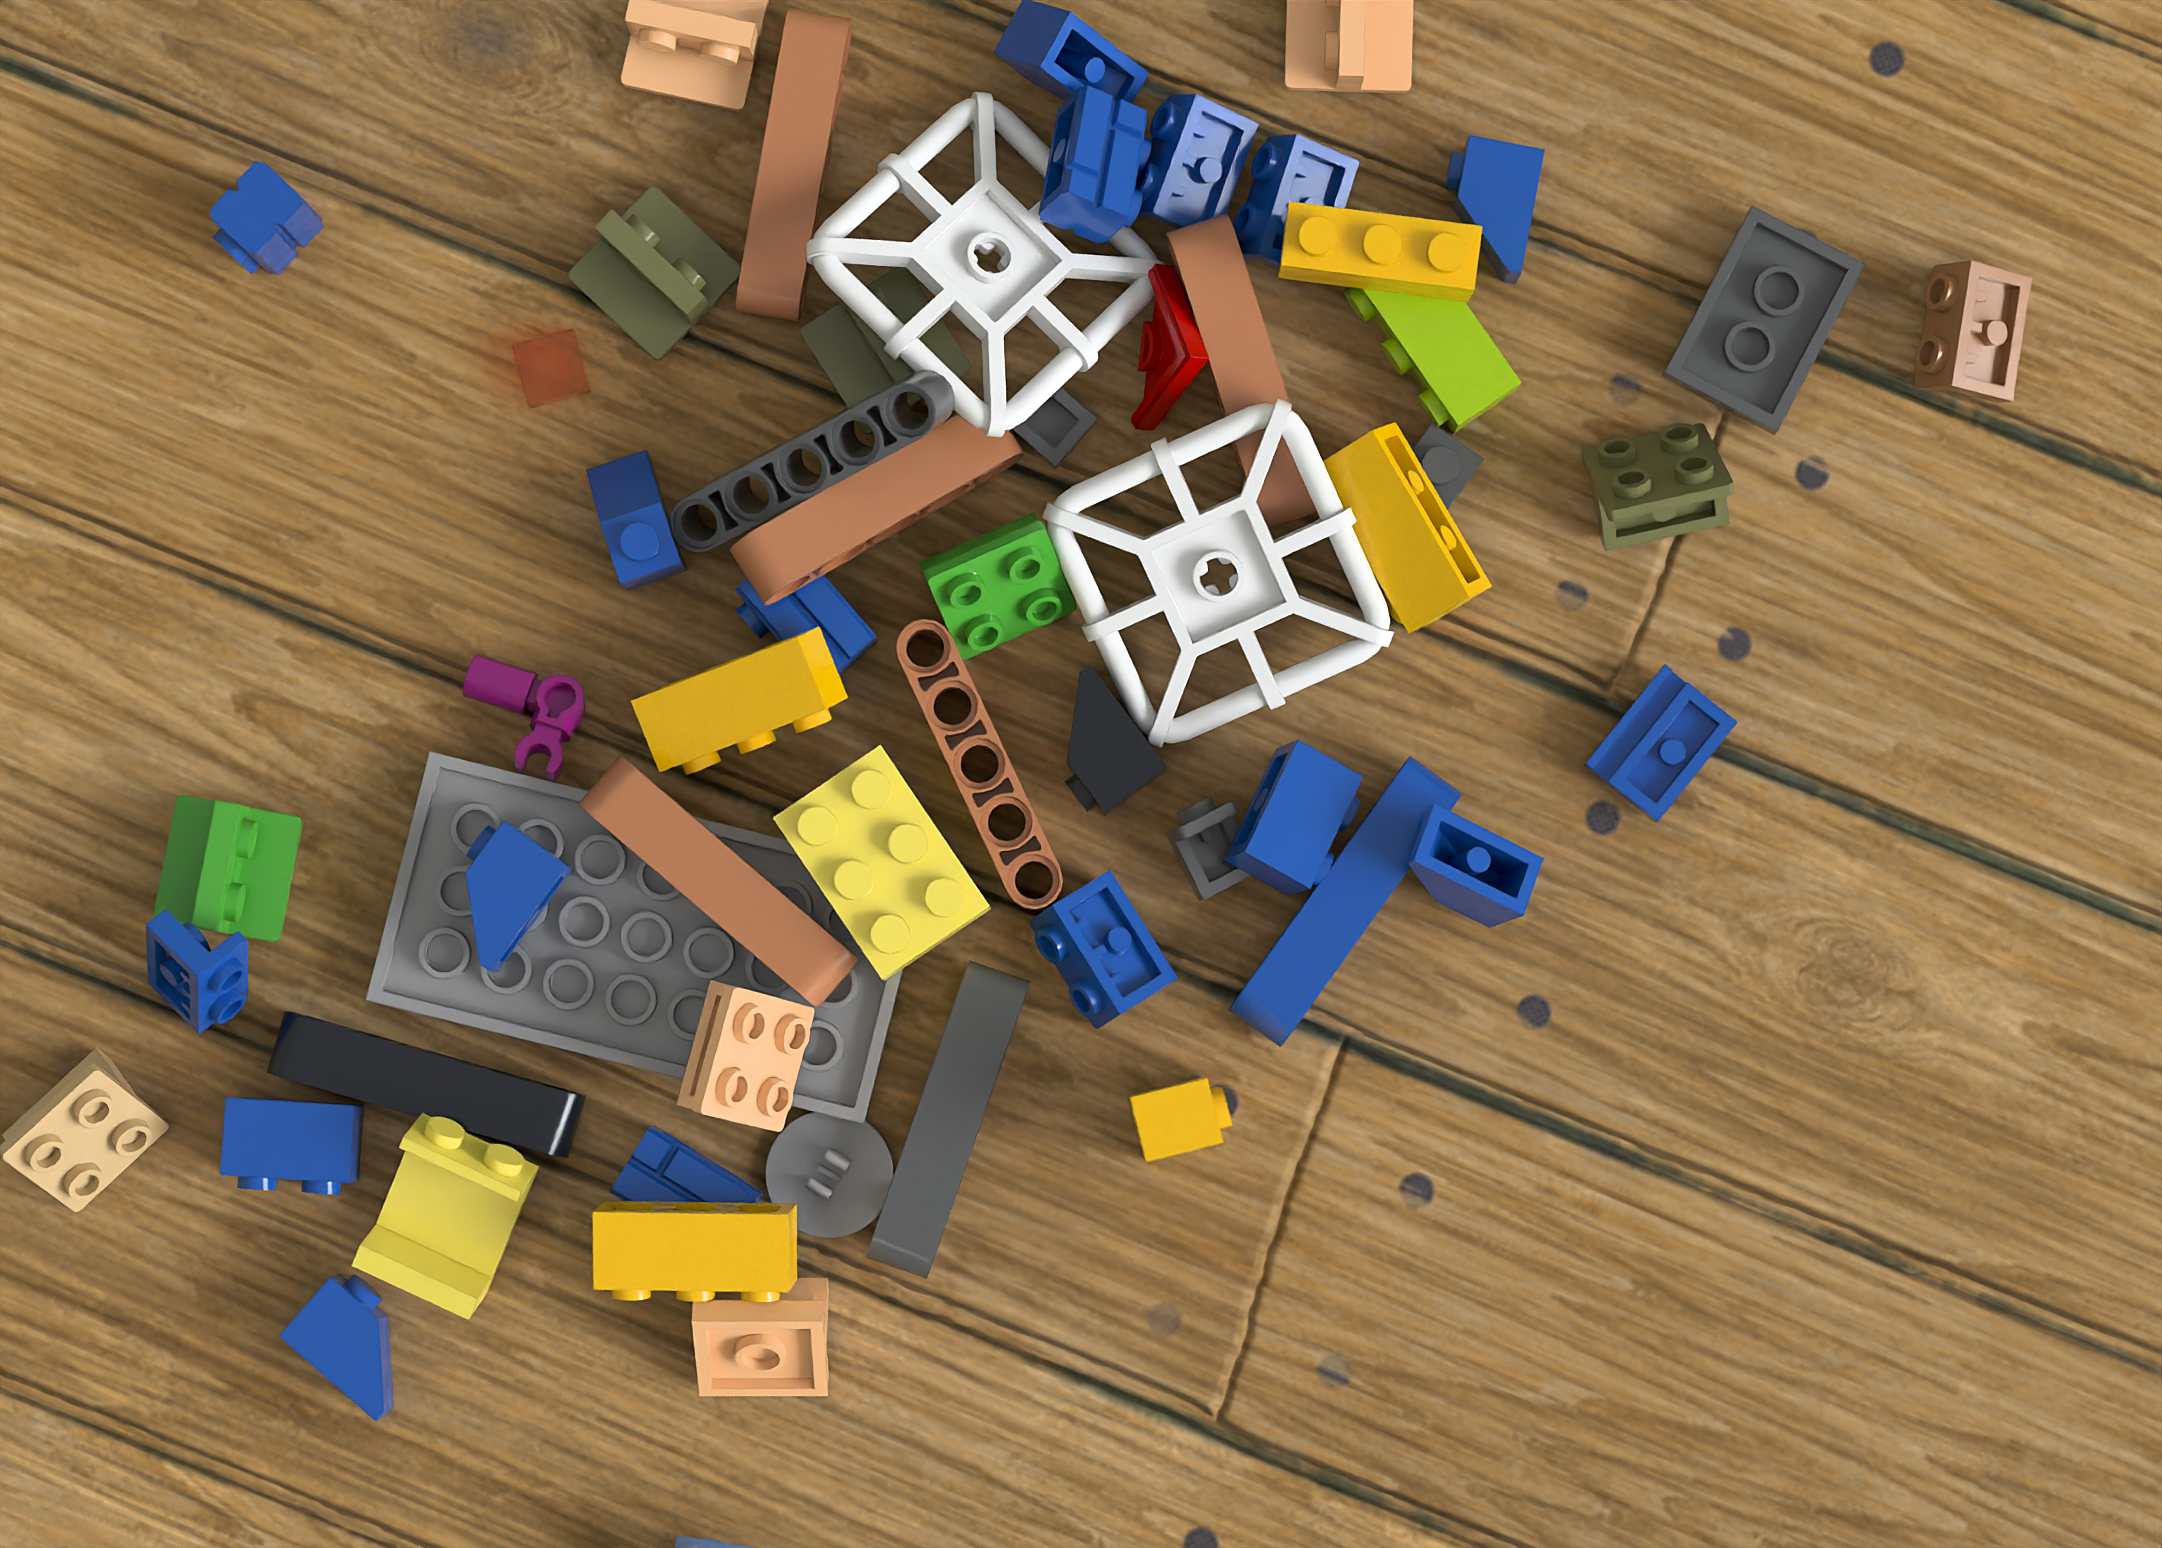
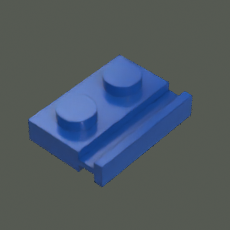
(1660, 743)

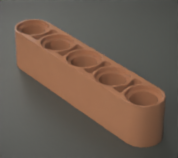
(793, 164)
(1238, 352)
(870, 507)
(971, 734)
(718, 881)

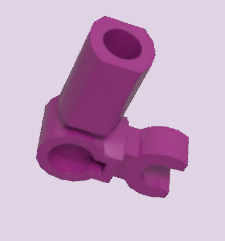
(556, 706)

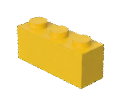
(1380, 251)
(1404, 529)
(741, 702)
(1179, 1118)
(695, 1249)

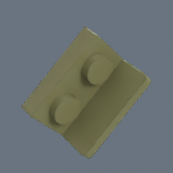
(654, 272)
(855, 354)
(1658, 485)

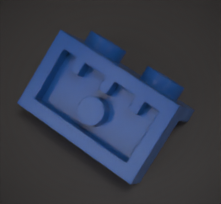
(1193, 160)
(1283, 172)
(1101, 950)
(192, 978)

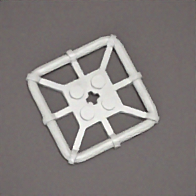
(946, 264)
(1236, 535)

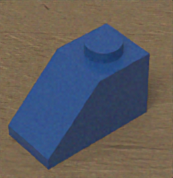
(1064, 53)
(1497, 191)
(635, 521)
(1473, 868)
(508, 889)
(347, 1341)

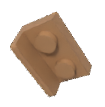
(1972, 330)

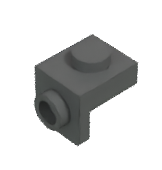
(1202, 845)

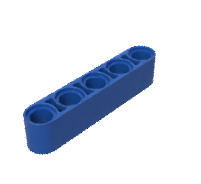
(1341, 904)

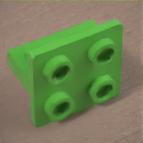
(998, 585)
(229, 867)

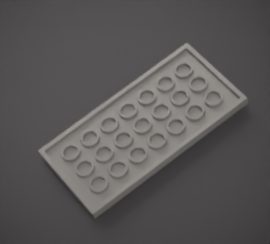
(616, 952)

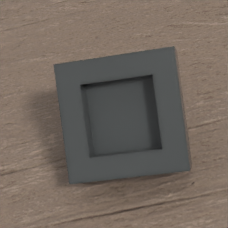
(1056, 427)
(1446, 462)

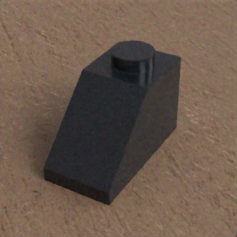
(1106, 749)

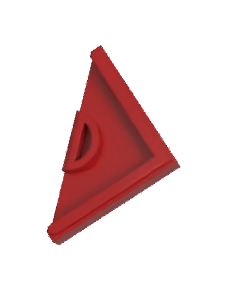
(1169, 349)

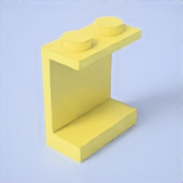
(447, 1215)

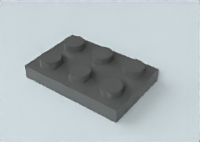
(1763, 320)

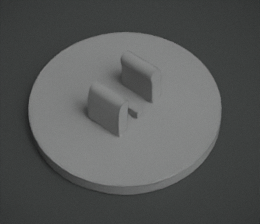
(832, 1171)

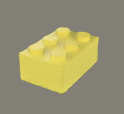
(881, 863)

